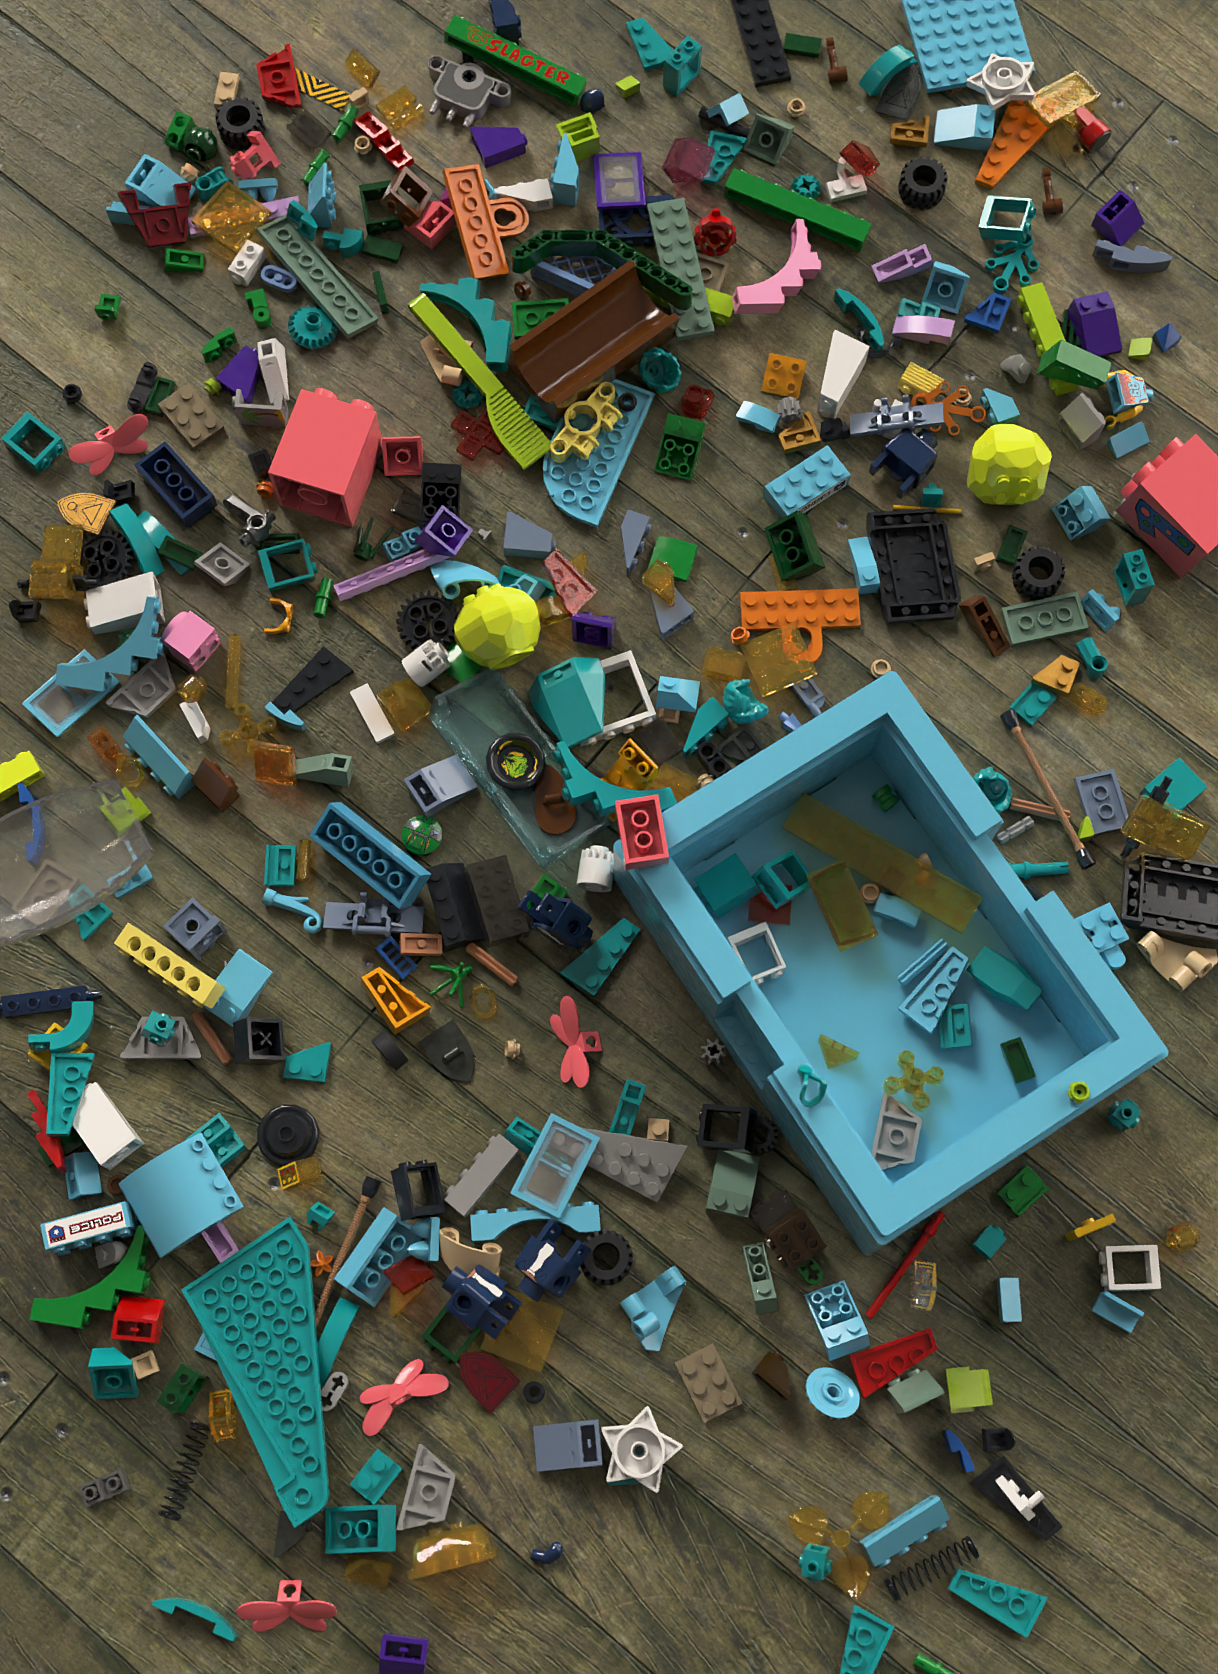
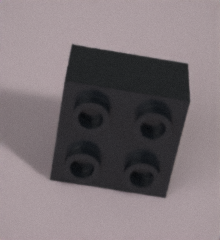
(258, 1041)

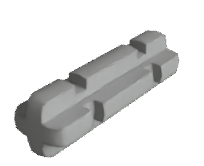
(1015, 830)

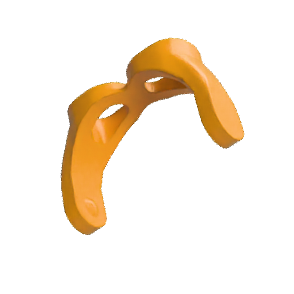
(285, 626)

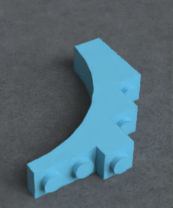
(141, 643)

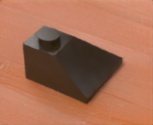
(774, 1374)

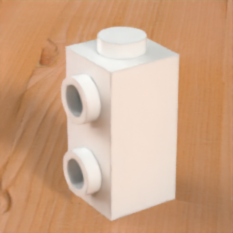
(246, 263)

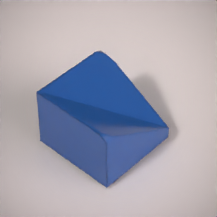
(1166, 337)

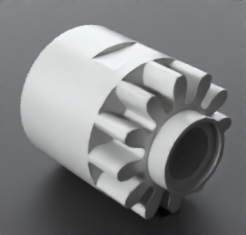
(426, 662)
(596, 869)

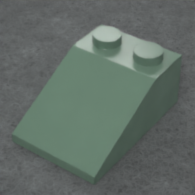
(732, 1184)
(912, 1391)

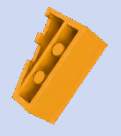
(393, 1001)

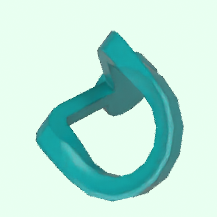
(806, 1072)

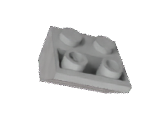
(1081, 422)

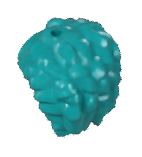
(660, 370)
(741, 702)
(987, 782)

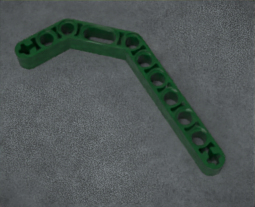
(610, 250)

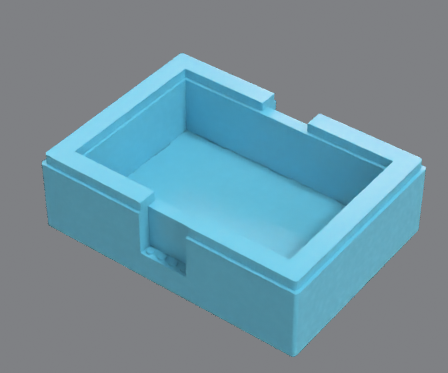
(853, 996)

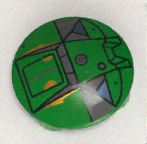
(422, 835)

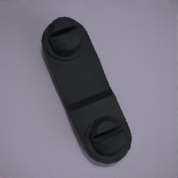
(142, 387)

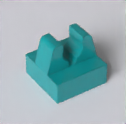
(931, 496)
(320, 1214)

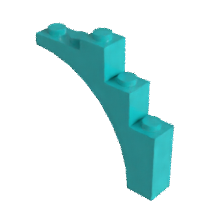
(482, 312)
(583, 786)

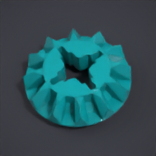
(814, 188)
(472, 399)

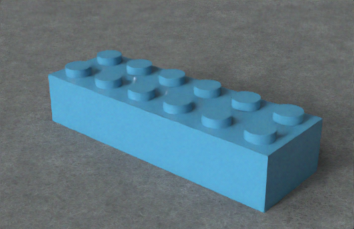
(370, 855)

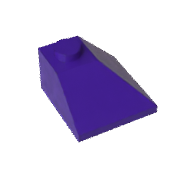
(443, 533)

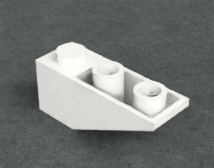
(533, 195)
(273, 367)

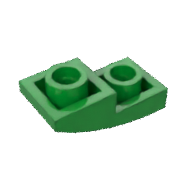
(212, 350)

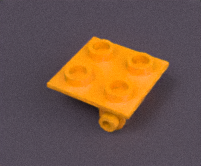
(783, 375)

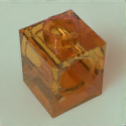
(98, 737)

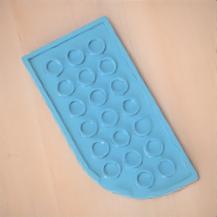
(585, 486)

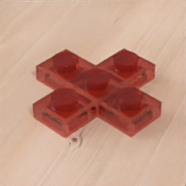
(477, 434)

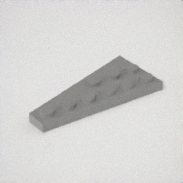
(636, 1161)

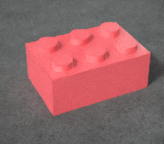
(641, 832)

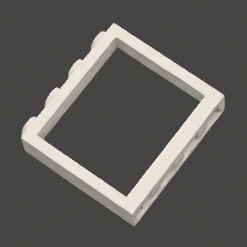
(629, 724)

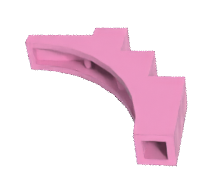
(771, 293)

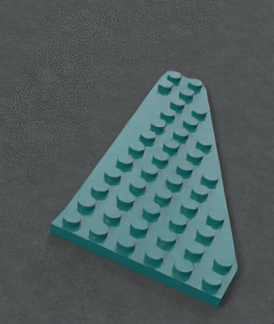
(265, 1341)

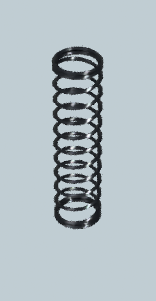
(194, 1425)
(892, 1587)

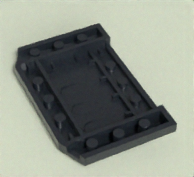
(913, 565)
(1170, 896)

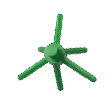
(457, 975)

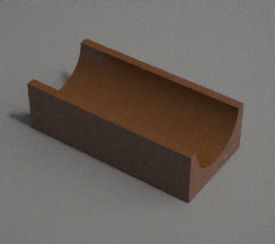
(590, 341)

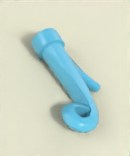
(293, 904)

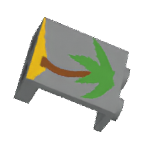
(261, 414)

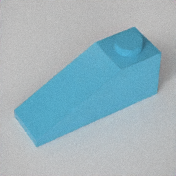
(864, 566)

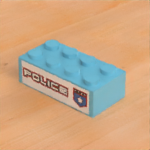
(807, 483)
(88, 1228)

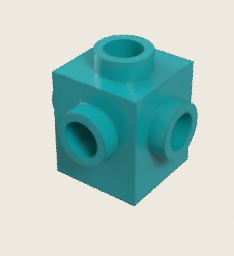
(158, 1028)
(1118, 1118)
(815, 1562)

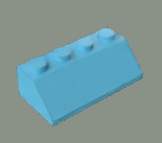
(158, 758)
(379, 1249)
(904, 1530)

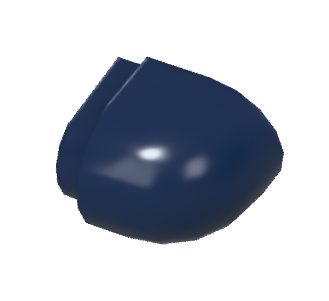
(592, 101)

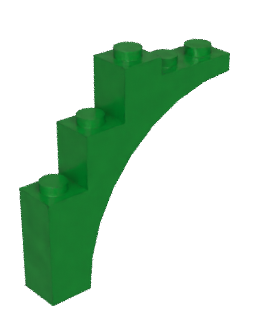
(74, 1309)

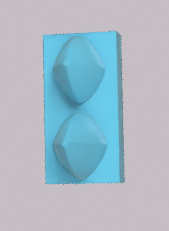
(266, 186)
(1096, 607)
(138, 880)
(428, 1249)

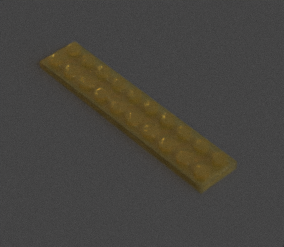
(883, 863)

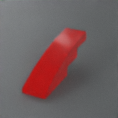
(383, 141)
(50, 1144)

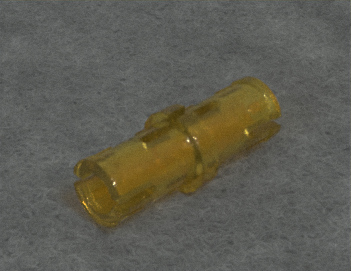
(303, 860)

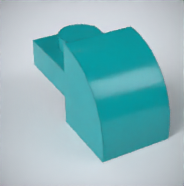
(348, 243)

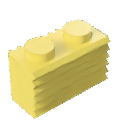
(918, 380)

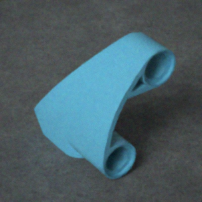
(453, 572)
(653, 1306)

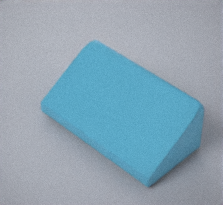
(1128, 440)
(1009, 1300)

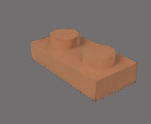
(420, 944)

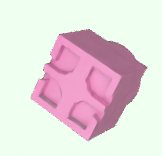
(190, 639)

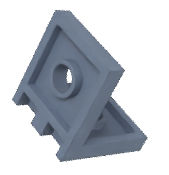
(203, 937)

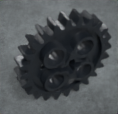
(118, 555)
(410, 626)

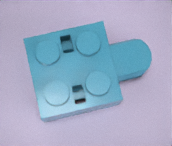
(1107, 934)

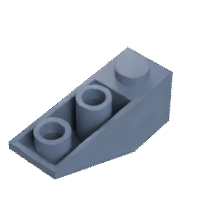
(633, 532)

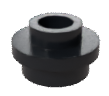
(72, 388)
(624, 398)
(526, 1392)

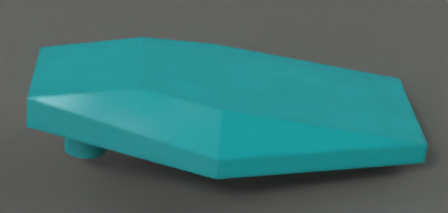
(1004, 979)

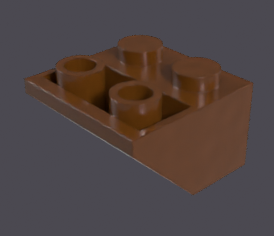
(214, 785)

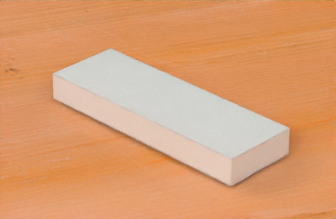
(372, 713)

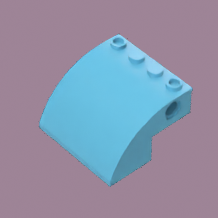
(180, 1195)

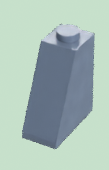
(526, 539)
(670, 618)

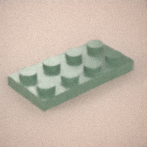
(1044, 619)

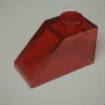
(860, 158)

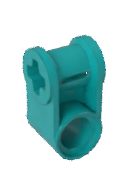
(212, 181)

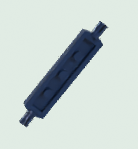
(45, 1000)

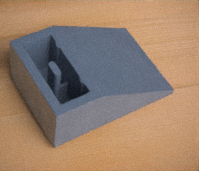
(440, 785)
(567, 1445)

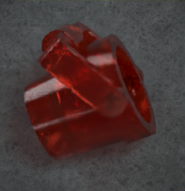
(695, 403)

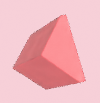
(402, 455)

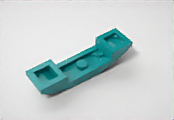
(847, 302)
(157, 534)
(138, 539)
(628, 1107)
(334, 1335)
(222, 1627)

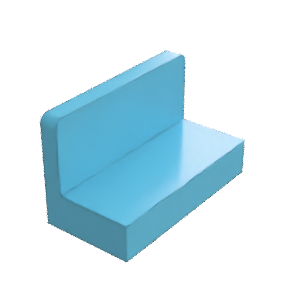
(730, 109)
(118, 213)
(82, 1175)
(1116, 1311)

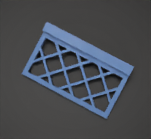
(566, 279)

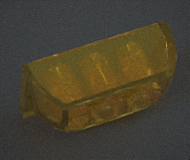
(842, 905)
(450, 1549)

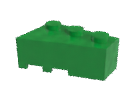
(1074, 365)

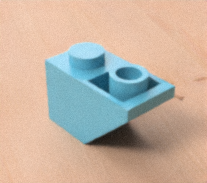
(999, 407)

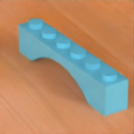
(489, 1227)

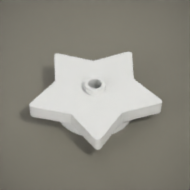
(1003, 81)
(644, 1467)

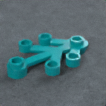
(1012, 260)

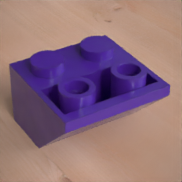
(1118, 219)
(403, 1654)

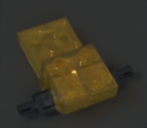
(59, 569)
(1162, 825)

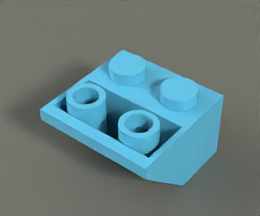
(1081, 512)

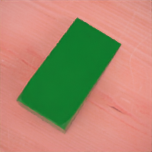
(183, 261)

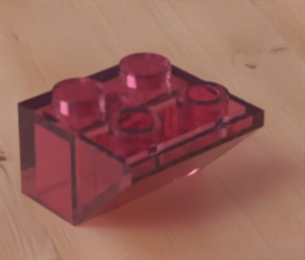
(687, 160)

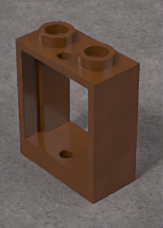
(412, 186)

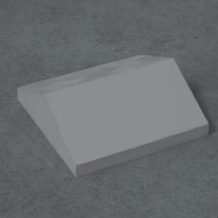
(222, 565)

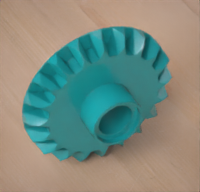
(311, 327)

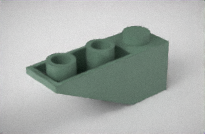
(326, 768)
(760, 1278)

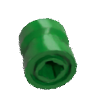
(885, 798)

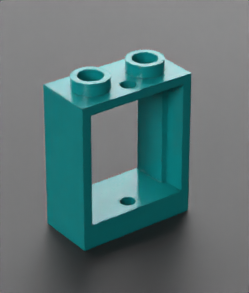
(682, 66)
(1006, 204)
(21, 430)
(264, 555)
(1136, 575)
(767, 877)

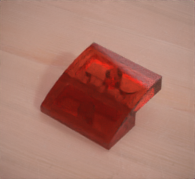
(762, 910)

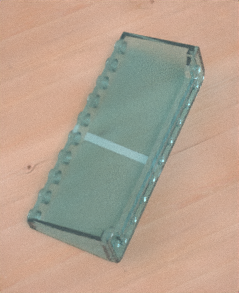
(470, 721)

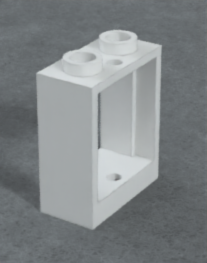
(751, 934)
(1151, 1267)

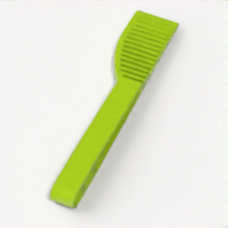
(507, 418)

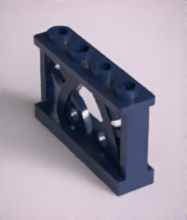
(625, 234)

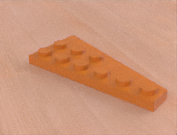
(1013, 140)

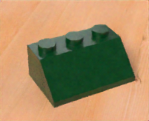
(794, 542)

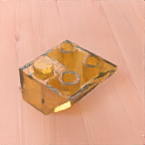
(404, 703)

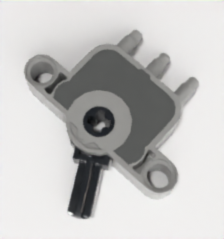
(465, 89)

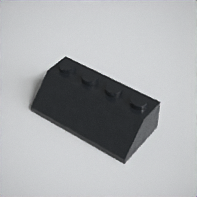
(454, 905)

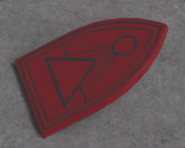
(486, 1378)

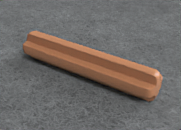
(1035, 809)
(492, 964)
(211, 1037)

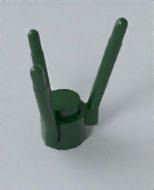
(363, 549)

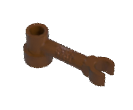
(836, 73)
(1051, 205)

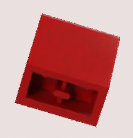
(138, 1320)

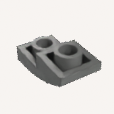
(104, 1487)

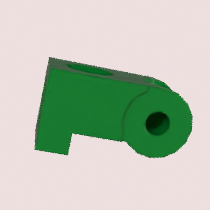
(178, 129)
(261, 312)

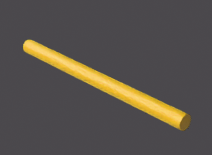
(938, 510)

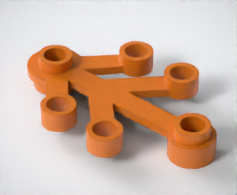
(947, 407)

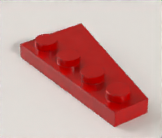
(885, 1362)

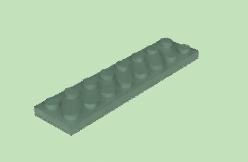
(679, 256)
(317, 276)

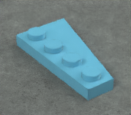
(934, 992)

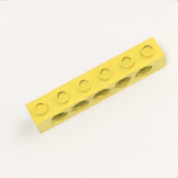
(209, 989)

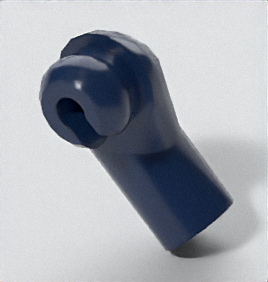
(549, 1555)

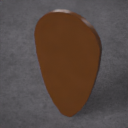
(551, 810)

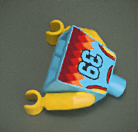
(1126, 396)

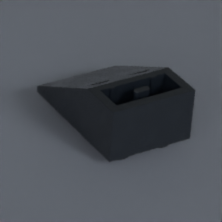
(439, 487)

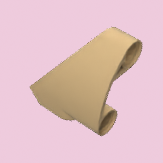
(441, 363)
(1177, 962)
(465, 1257)

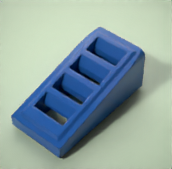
(389, 940)

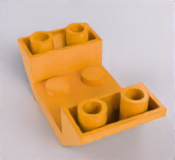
(631, 771)

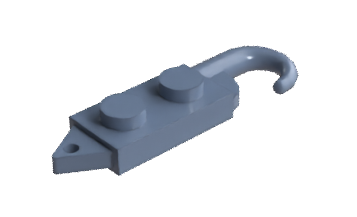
(810, 695)

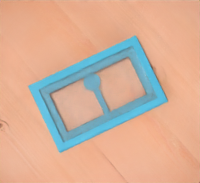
(61, 705)
(555, 1165)

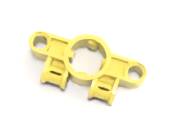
(584, 442)

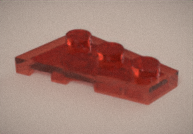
(568, 582)

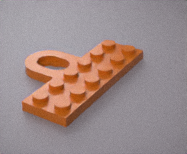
(476, 221)
(807, 608)

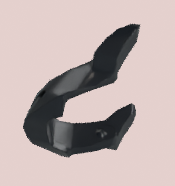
(894, 342)

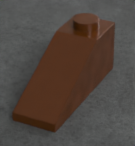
(984, 623)

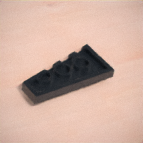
(316, 677)
(1043, 1522)

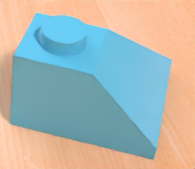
(946, 287)
(677, 694)

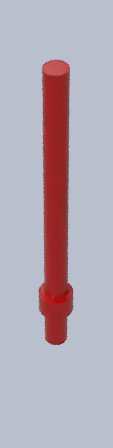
(928, 1231)

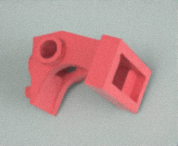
(240, 161)

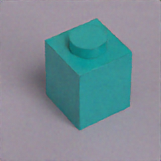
(989, 1241)

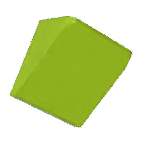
(628, 86)
(1140, 348)
(1086, 830)

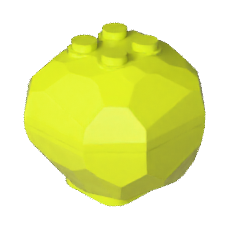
(1008, 466)
(497, 626)

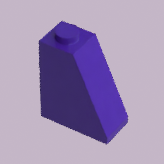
(498, 143)
(241, 374)

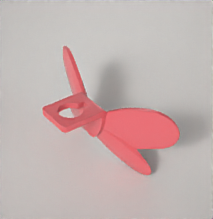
(103, 450)
(567, 1029)
(387, 1397)
(272, 1614)

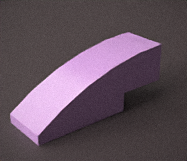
(903, 264)
(923, 328)
(220, 1241)

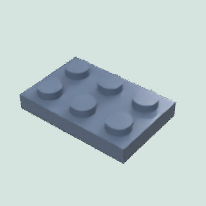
(1102, 801)

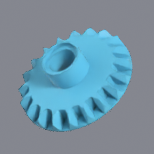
(832, 1393)

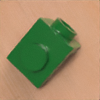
(108, 307)

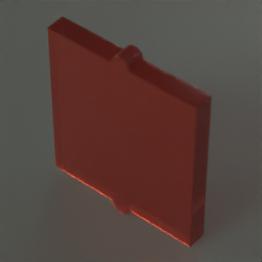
(408, 1274)

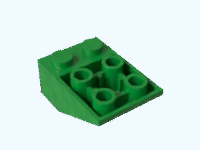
(680, 446)

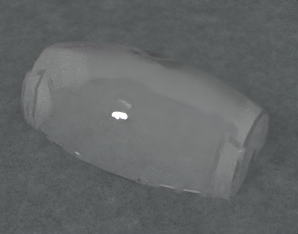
(66, 857)

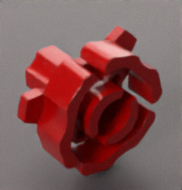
(713, 232)

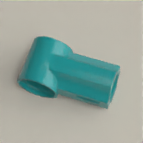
(1092, 656)

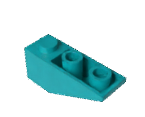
(707, 720)

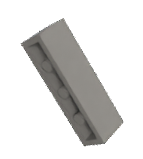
(482, 1175)

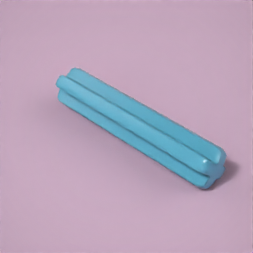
(922, 962)

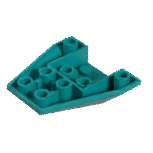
(571, 699)

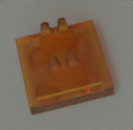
(275, 763)

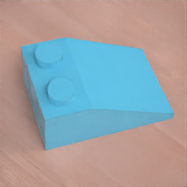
(965, 127)
(243, 982)

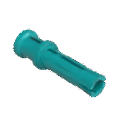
(1027, 870)

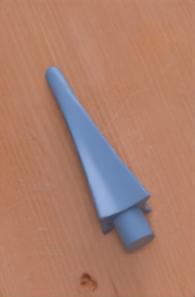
(790, 722)

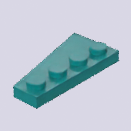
(66, 1086)

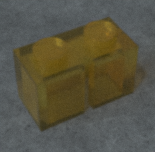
(725, 663)

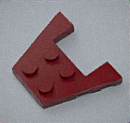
(160, 224)

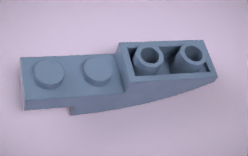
(1137, 261)

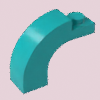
(885, 68)
(71, 1036)

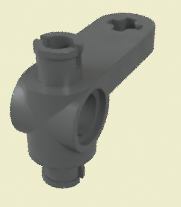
(257, 523)

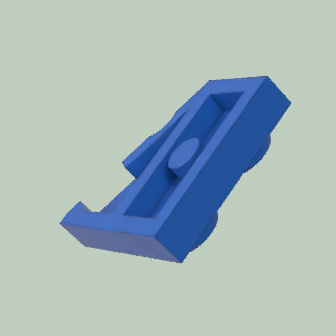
(990, 313)

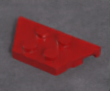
(279, 79)

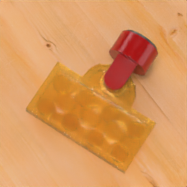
(1070, 103)

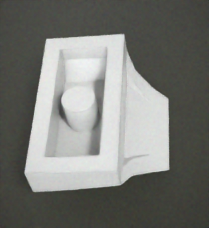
(197, 720)

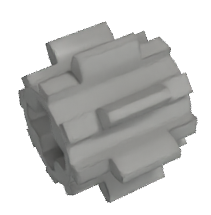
(789, 409)
(719, 1048)

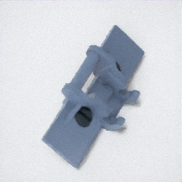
(896, 418)
(380, 912)

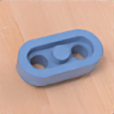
(280, 279)

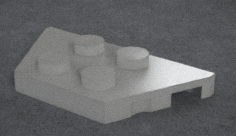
(145, 690)
(180, 1047)
(895, 1134)
(427, 1491)

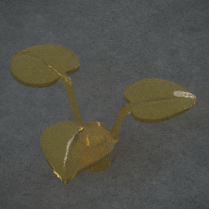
(809, 1526)

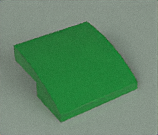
(677, 554)
(461, 666)

